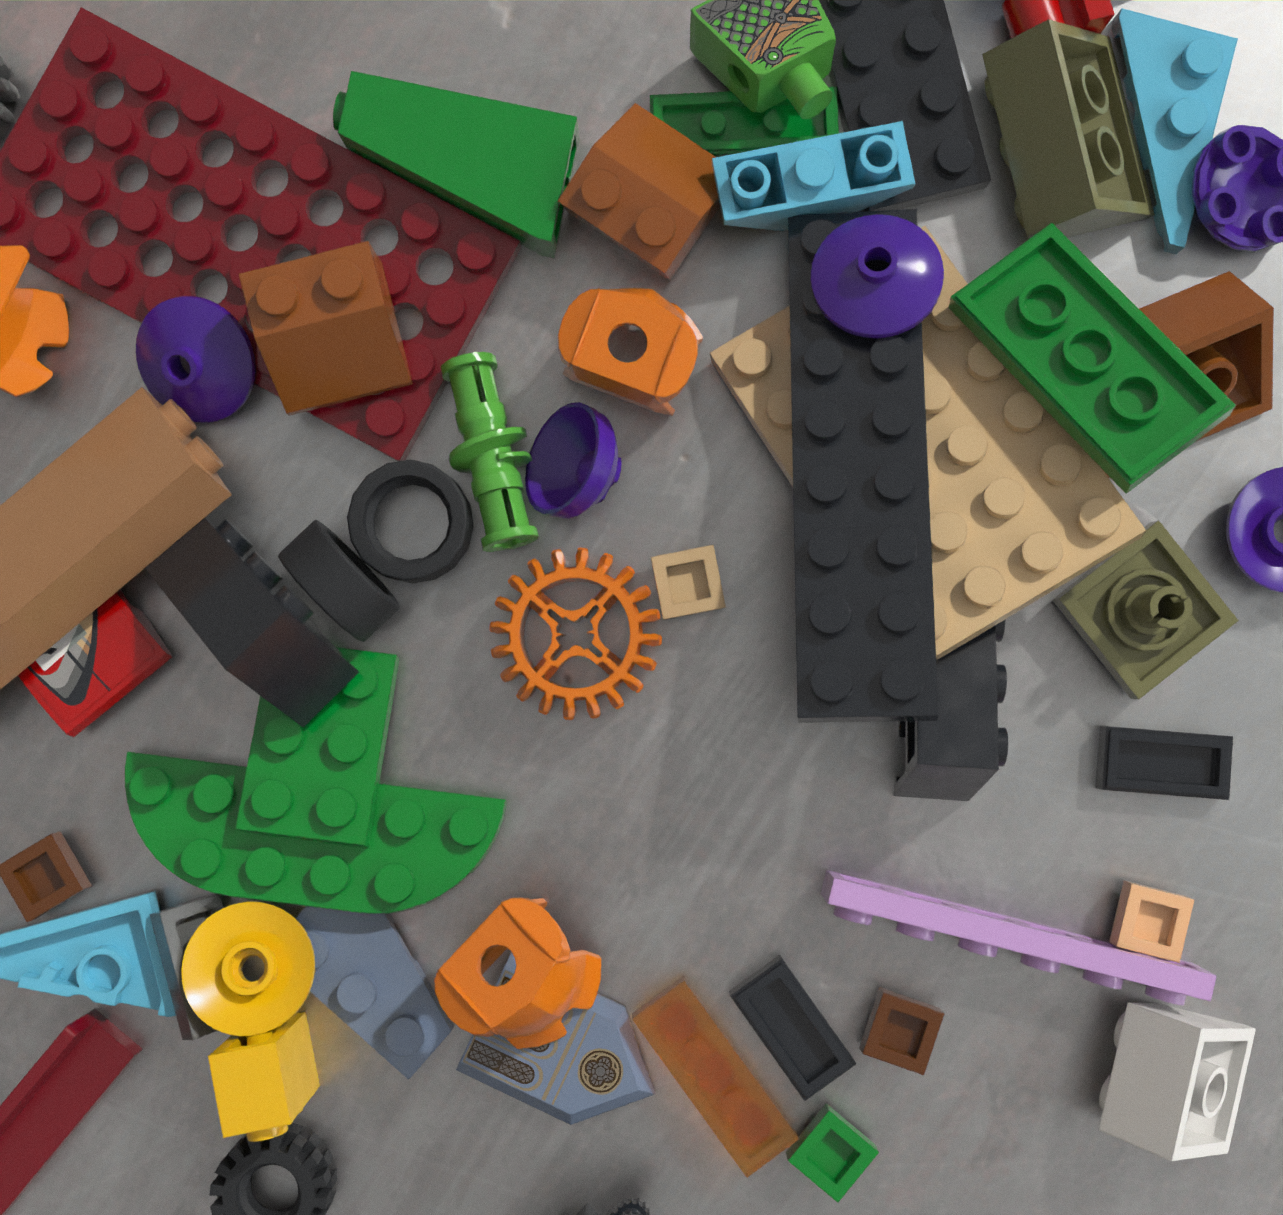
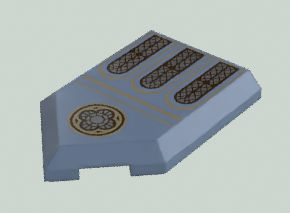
(572, 1077)

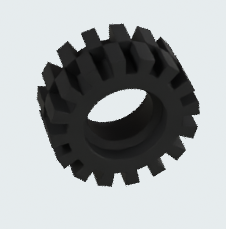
(287, 1150)

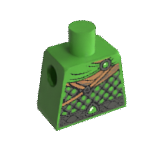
(767, 51)

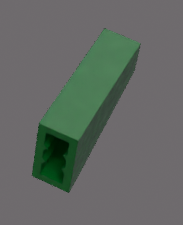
(468, 150)

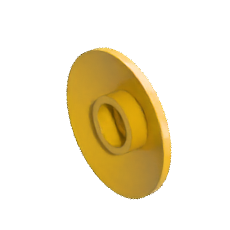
(215, 963)

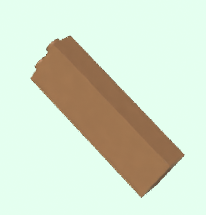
(98, 521)

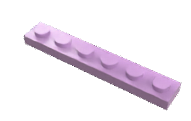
(1040, 944)

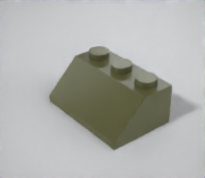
(1066, 130)

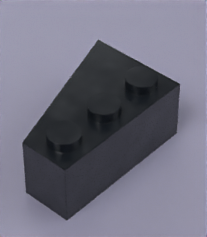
(249, 621)
(965, 744)

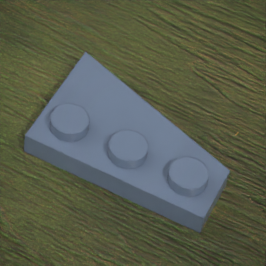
(375, 985)

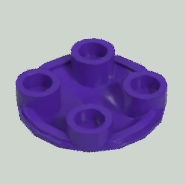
(1241, 188)

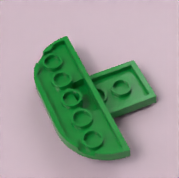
(310, 811)

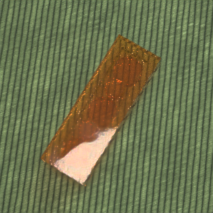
(715, 1076)

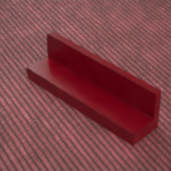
(58, 1098)

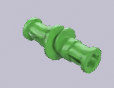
(488, 451)

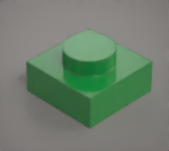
(832, 1153)

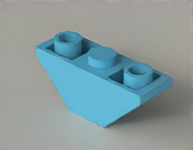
(813, 177)

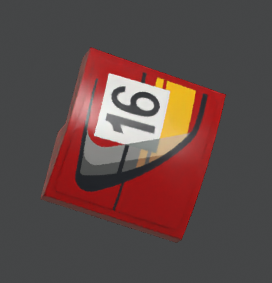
(95, 664)

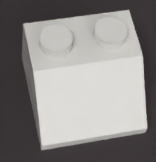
(1175, 1081)

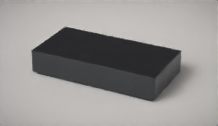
(1164, 762)
(792, 1028)

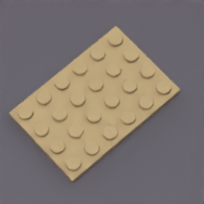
(1007, 485)

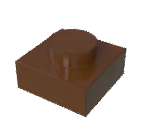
(43, 876)
(901, 1031)

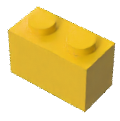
(264, 1079)

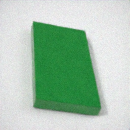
(1090, 357)

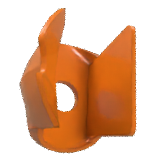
(27, 322)
(654, 376)
(544, 984)

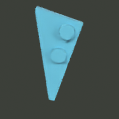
(1176, 95)
(92, 953)

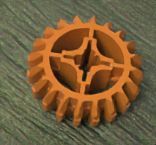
(534, 598)

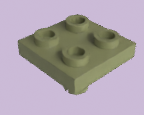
(1145, 611)

